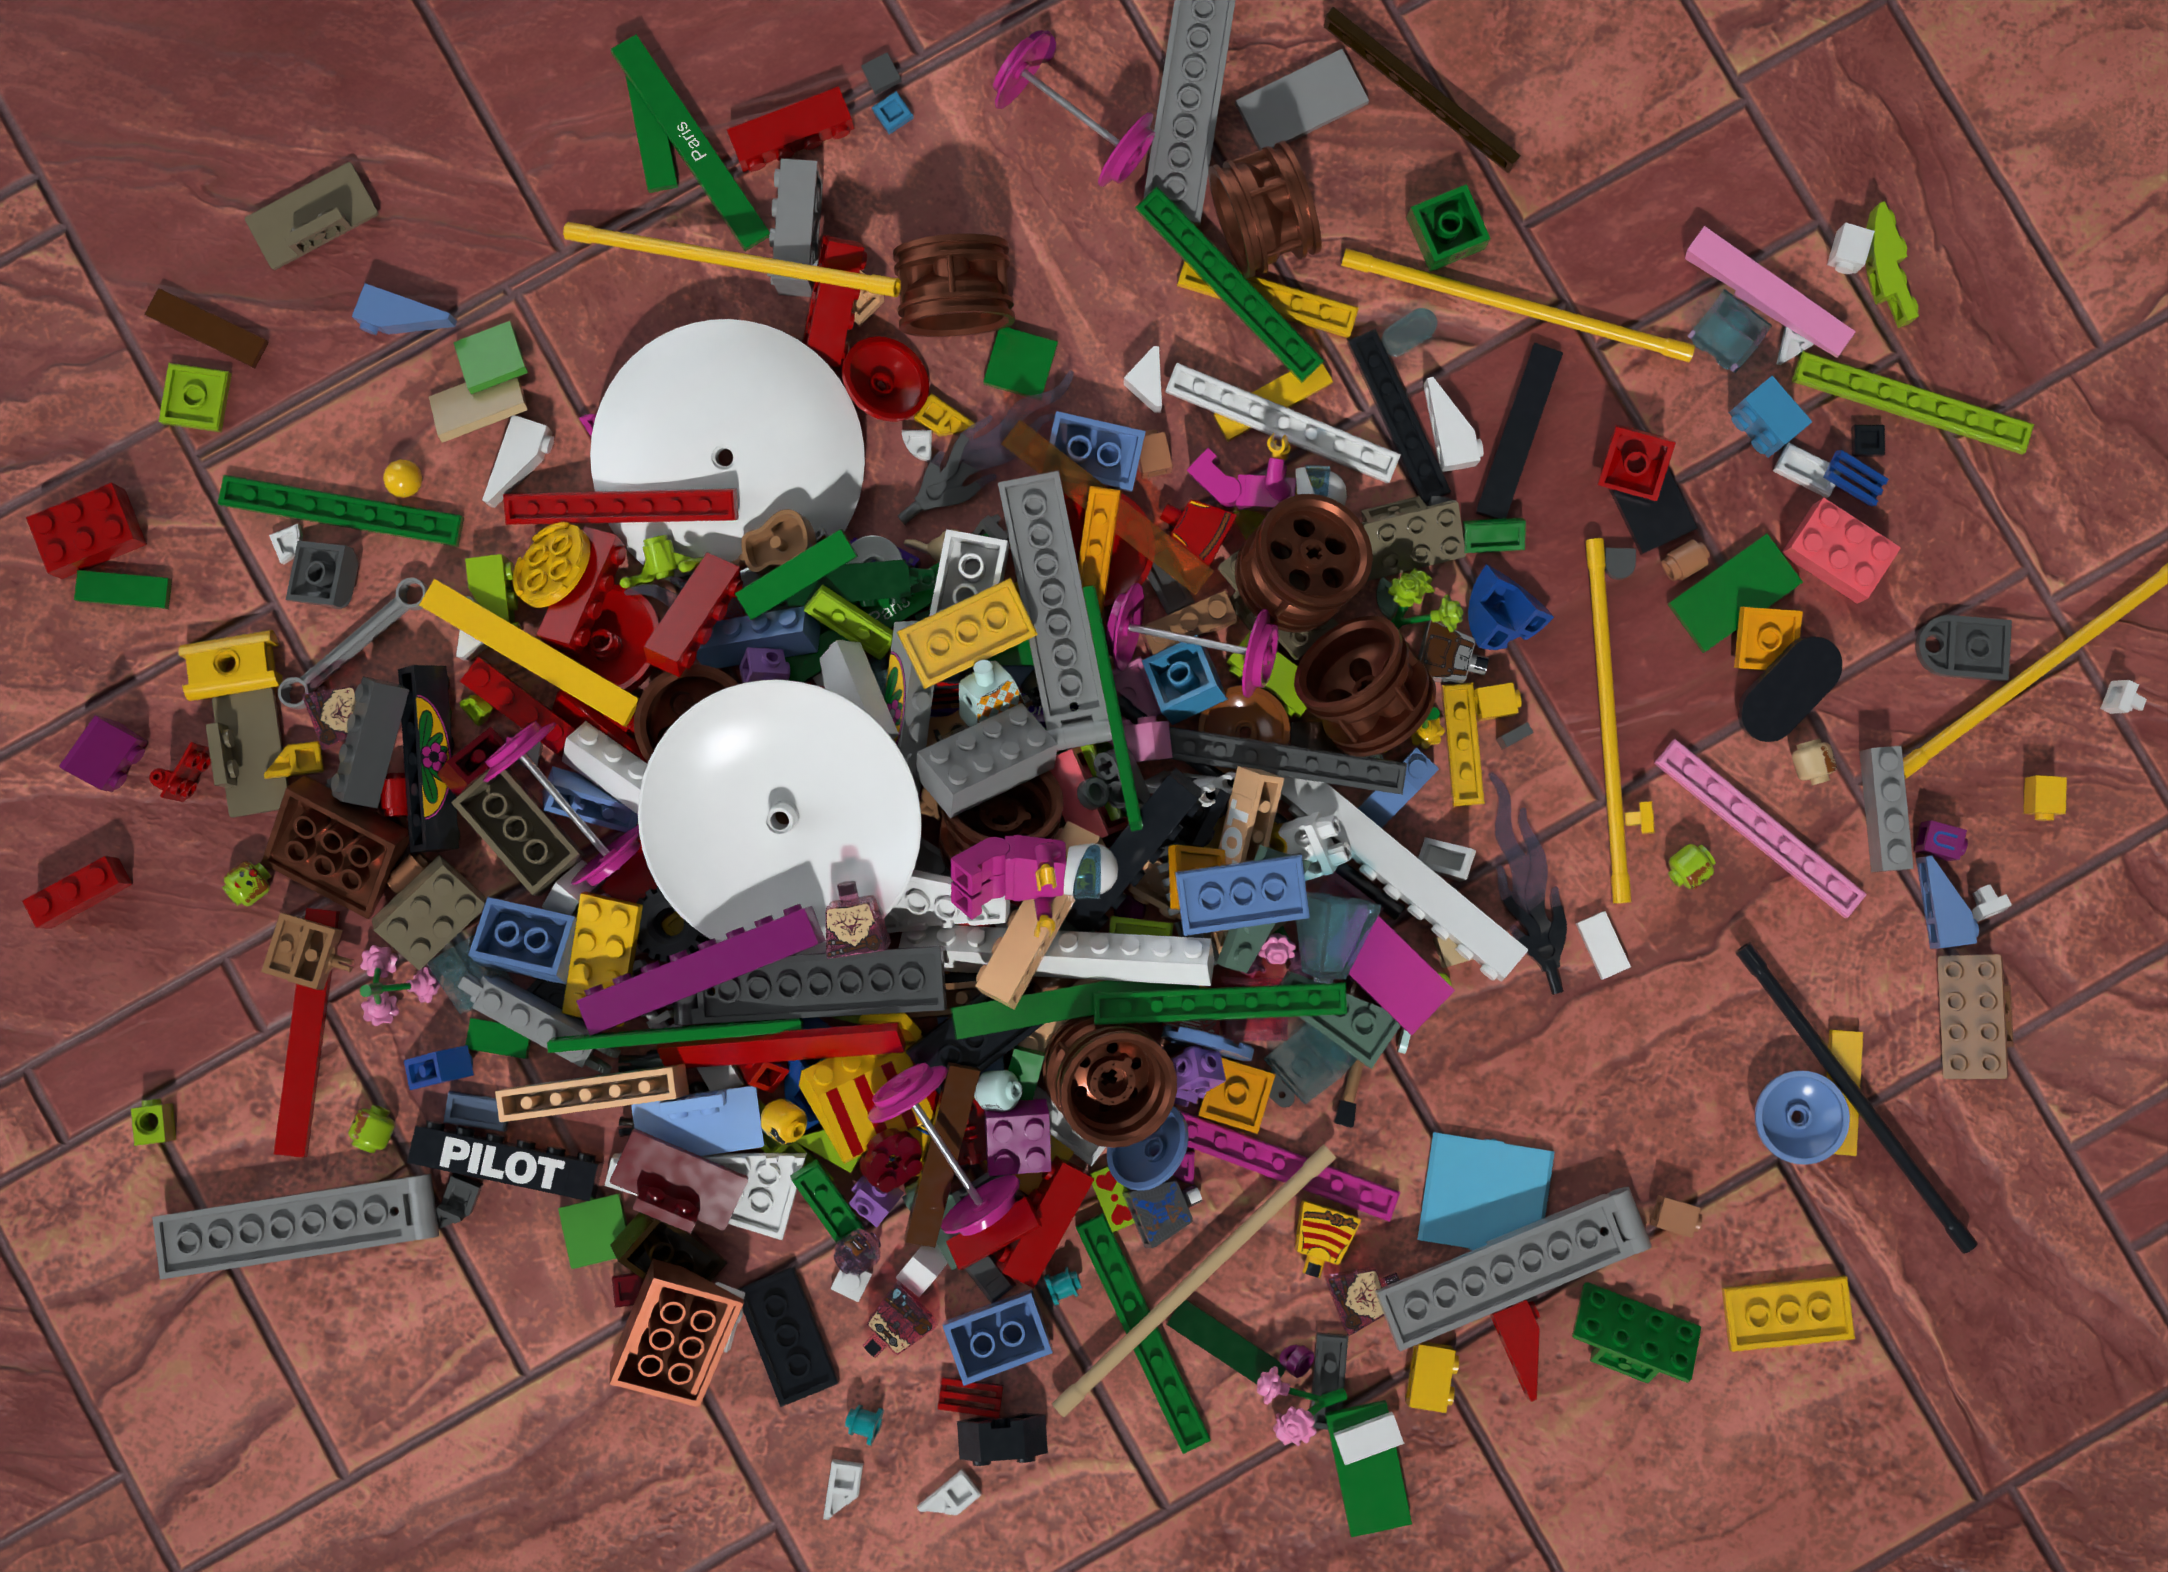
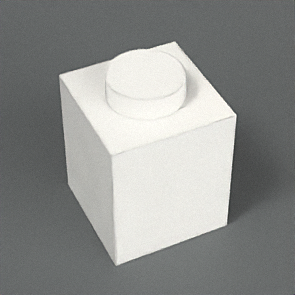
(1850, 248)

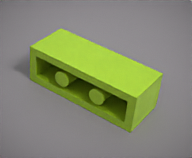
(1280, 682)

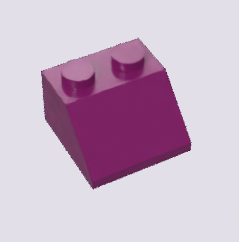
(104, 754)

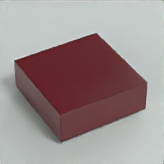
(626, 1289)

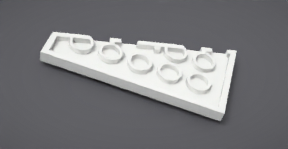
(929, 903)
(768, 1194)

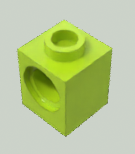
(142, 1131)

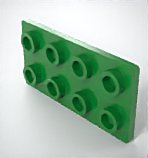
(1635, 1336)

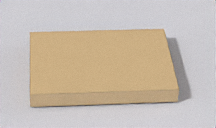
(461, 412)

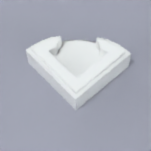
(919, 443)
(286, 542)

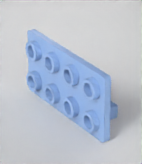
(705, 1120)

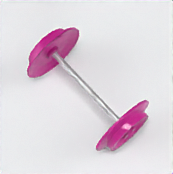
(1020, 70)
(1126, 623)
(610, 857)
(982, 1205)

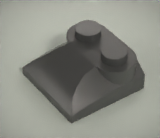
(323, 574)

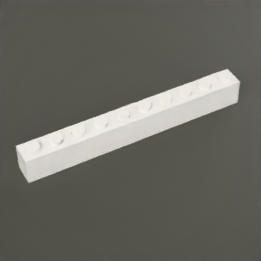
(1409, 879)
(1081, 954)

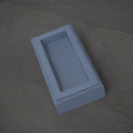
(473, 1111)

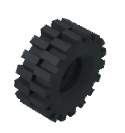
(654, 939)

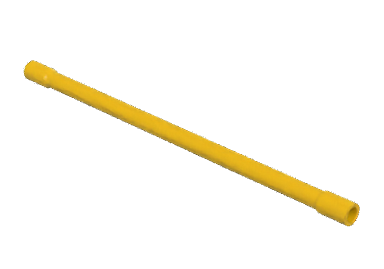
(873, 283)
(1666, 346)
(1596, 564)
(1921, 756)

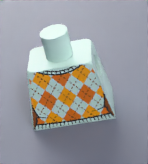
(987, 692)

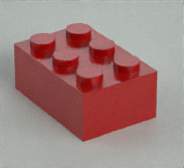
(86, 530)

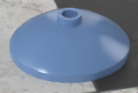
(1822, 1120)
(1154, 1158)

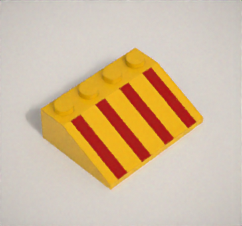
(842, 1097)

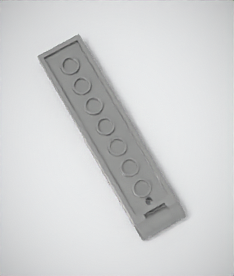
(1190, 102)
(1057, 607)
(295, 1226)
(1514, 1268)

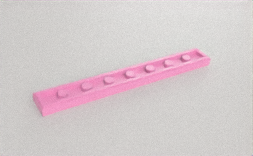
(1760, 828)

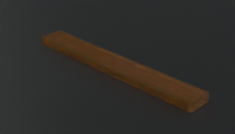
(1130, 525)

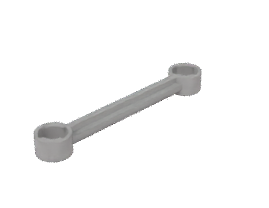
(352, 644)

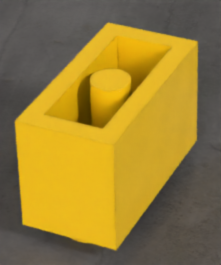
(1431, 1377)

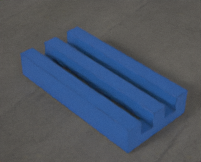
(1875, 488)

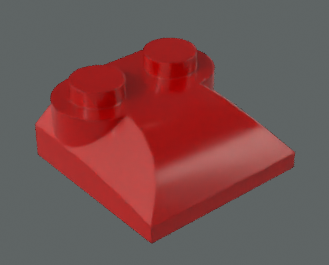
(1636, 462)

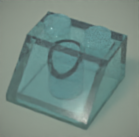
(1729, 331)
(1309, 1062)

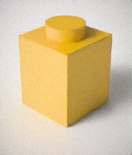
(1496, 701)
(2045, 796)

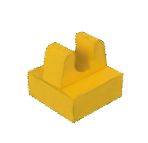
(1644, 818)

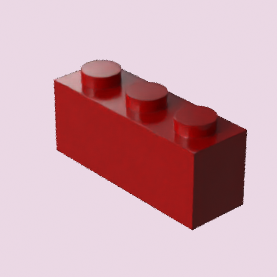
(77, 892)

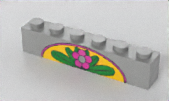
(907, 702)

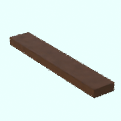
(936, 1173)

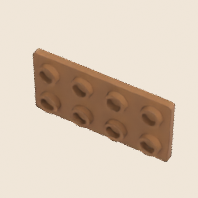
(1974, 1017)

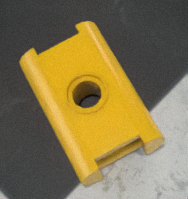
(208, 661)

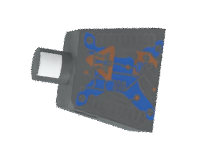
(1161, 1210)

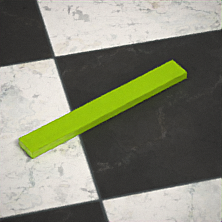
(1912, 402)

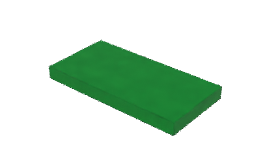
(1749, 579)
(1372, 1486)

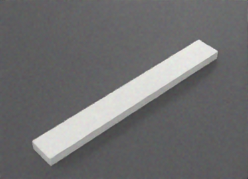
(1277, 419)

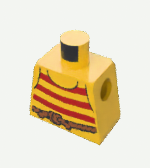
(1323, 1235)

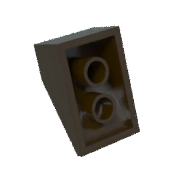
(653, 1239)

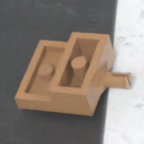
(304, 952)

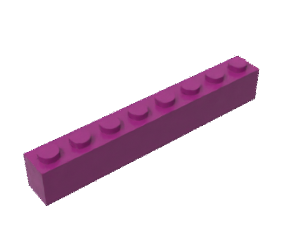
(700, 970)

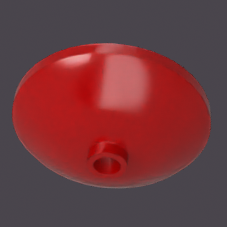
(894, 370)

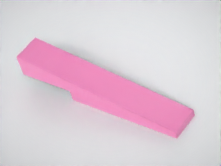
(1768, 292)

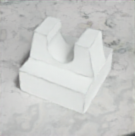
(2122, 697)
(1988, 903)

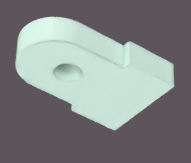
(1403, 1041)

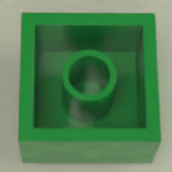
(1448, 227)

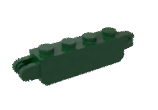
(871, 582)

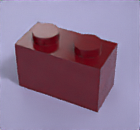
(469, 762)

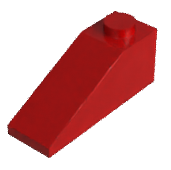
(1520, 1339)

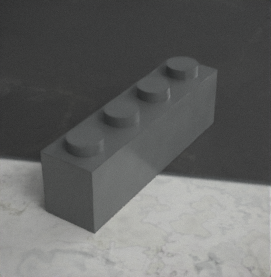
(369, 742)

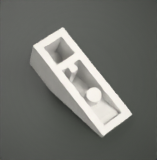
(1452, 433)
(519, 455)

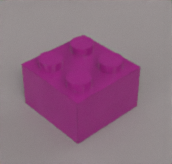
(1018, 1139)

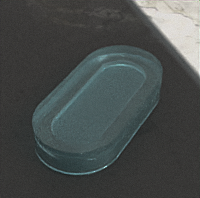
(1409, 332)

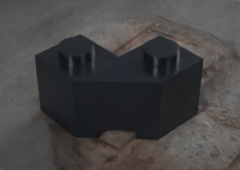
(1005, 1438)

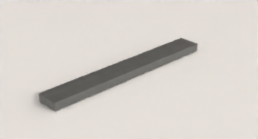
(1288, 760)

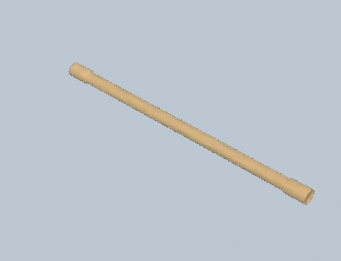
(1076, 1392)

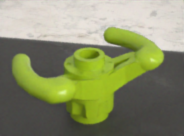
(660, 562)

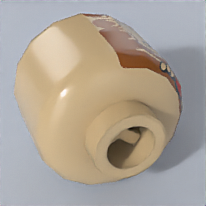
(1814, 761)

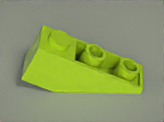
(491, 586)

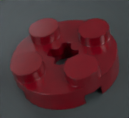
(901, 1169)

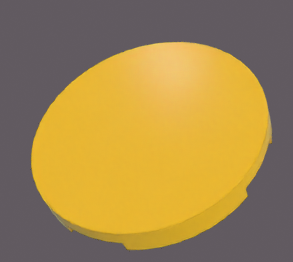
(551, 565)

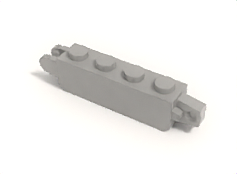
(531, 1017)

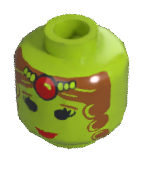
(1691, 866)
(246, 883)
(371, 1129)

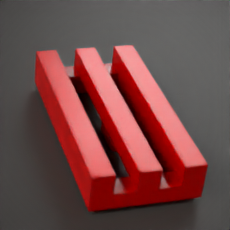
(942, 1405)

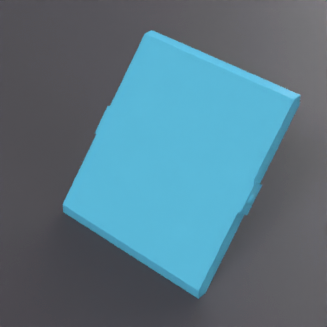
(1482, 1190)

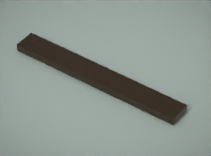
(1421, 90)

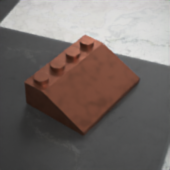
(334, 846)
(674, 1335)

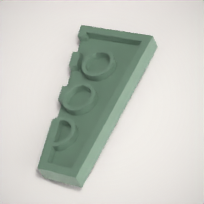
(1245, 943)
(1360, 1032)

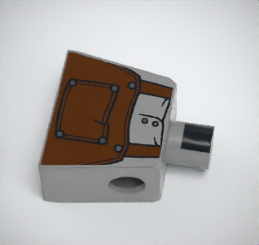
(1449, 654)

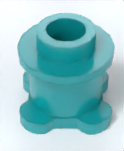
(1063, 1285)
(864, 1423)

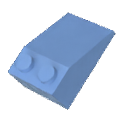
(1100, 448)

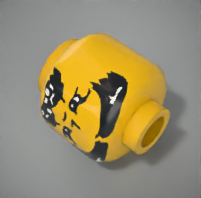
(783, 1121)

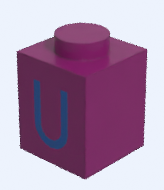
(1941, 841)

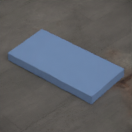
(1242, 894)

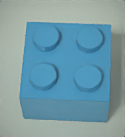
(1769, 417)
(1184, 681)

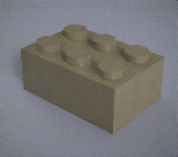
(429, 912)

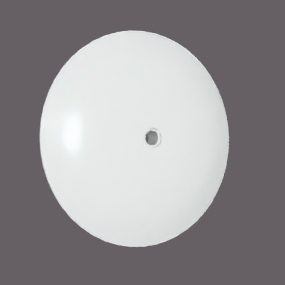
(737, 391)
(763, 752)

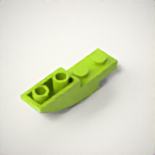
(1883, 273)

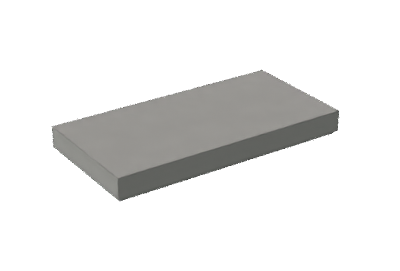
(1302, 101)

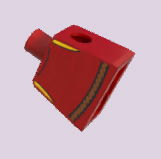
(1199, 528)

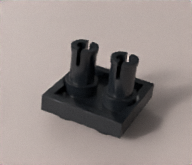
(1200, 828)

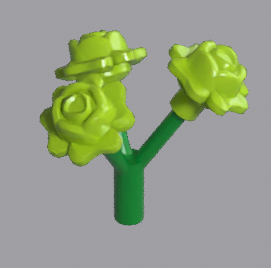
(1410, 590)

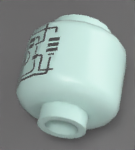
(998, 1090)

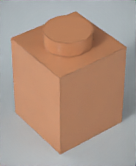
(1155, 455)
(1676, 1216)

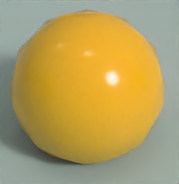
(402, 478)

